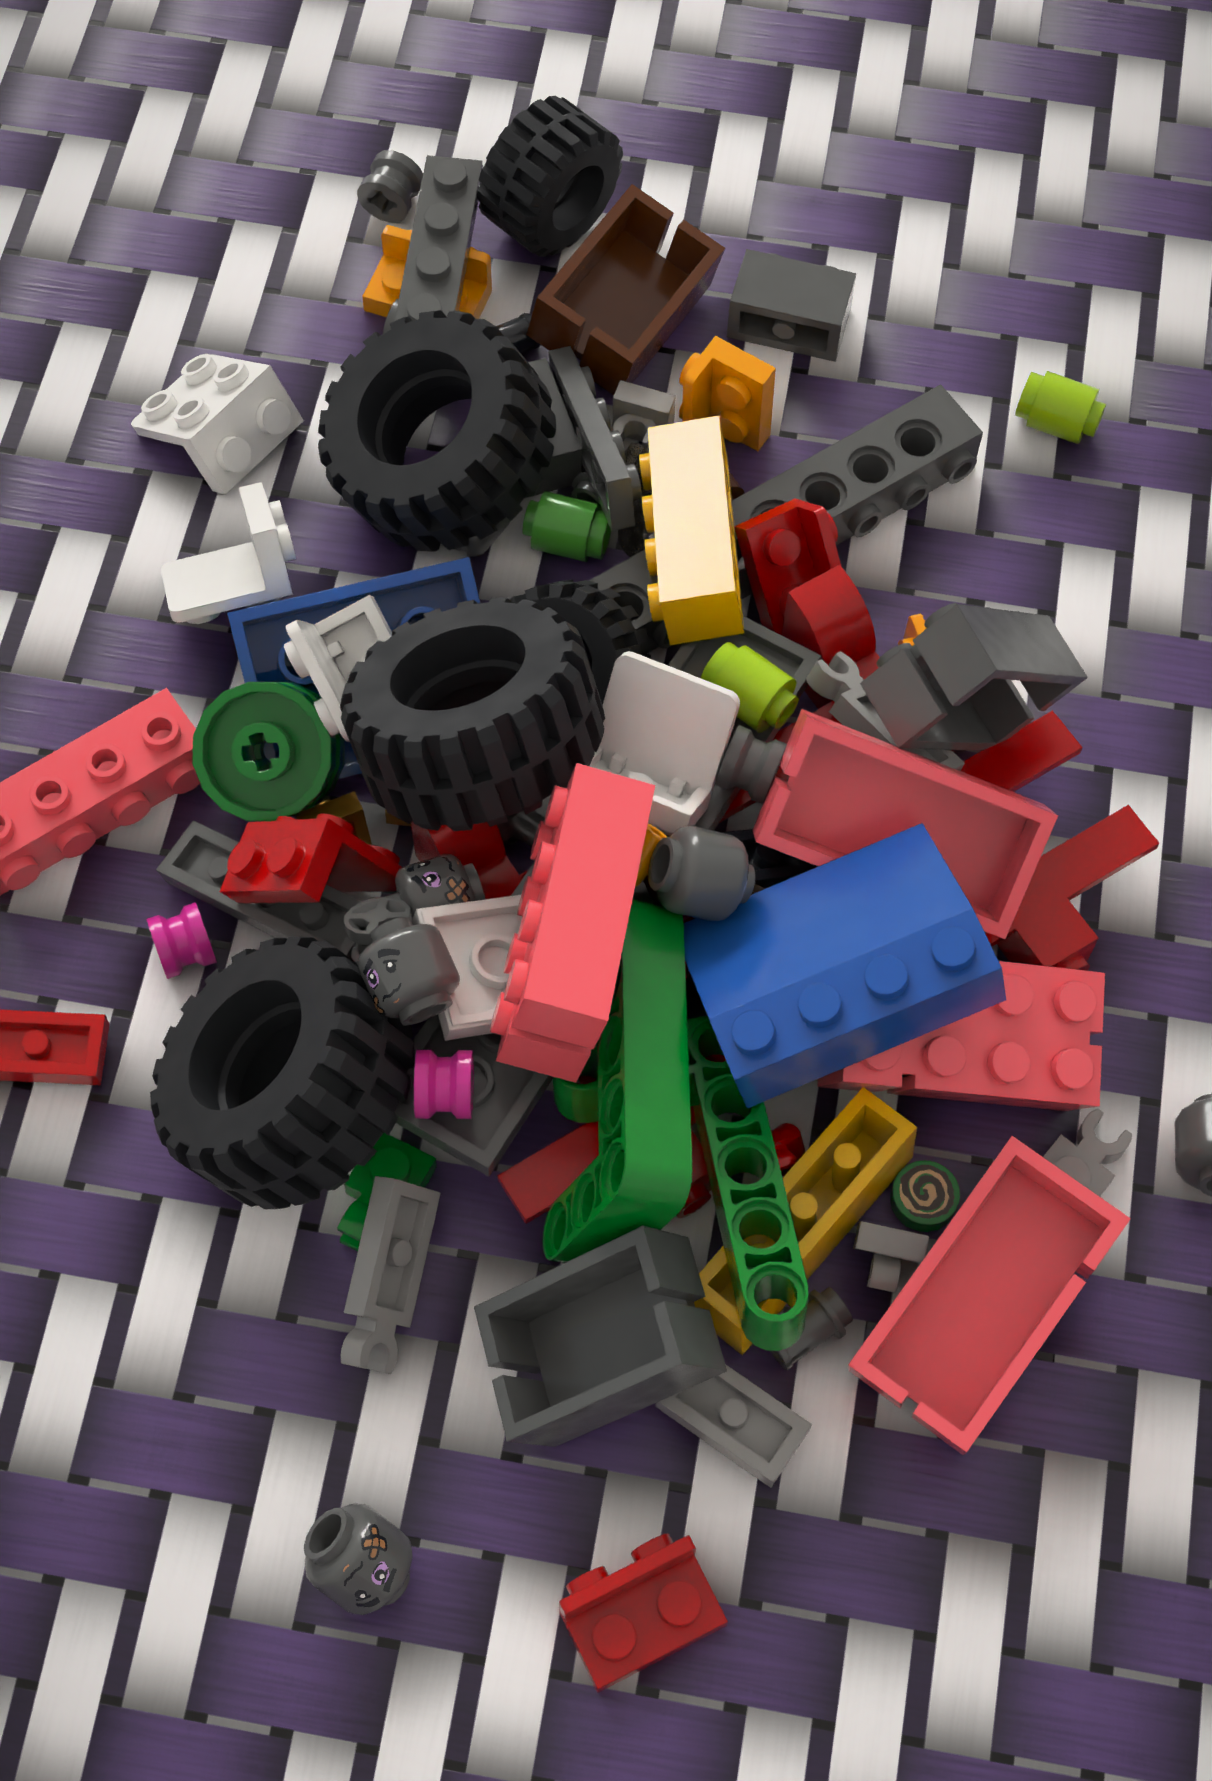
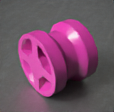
(181, 940)
(443, 1084)

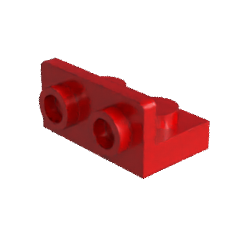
(784, 552)
(640, 1610)

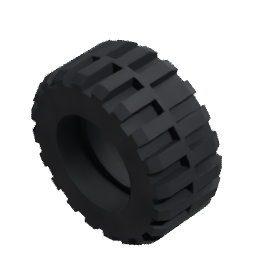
(401, 383)
(473, 713)
(280, 1074)

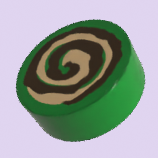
(924, 1196)

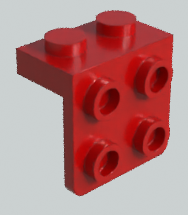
(297, 858)

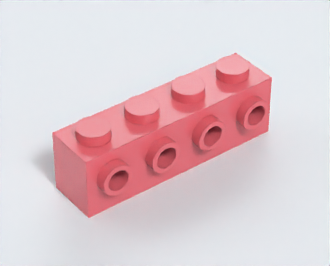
(93, 787)

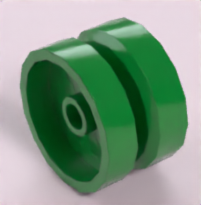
(232, 757)

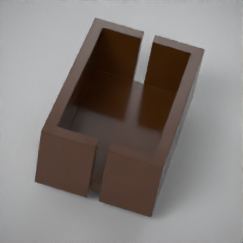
(621, 297)

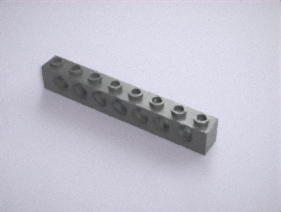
(881, 453)

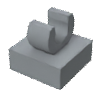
(640, 408)
(888, 1250)

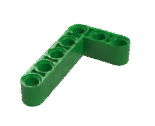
(642, 1098)
(740, 1208)

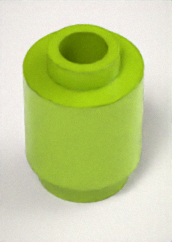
(1060, 406)
(761, 686)

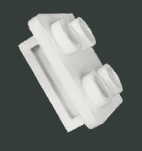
(223, 415)
(237, 575)
(331, 650)
(667, 734)

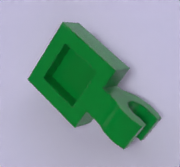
(392, 1160)

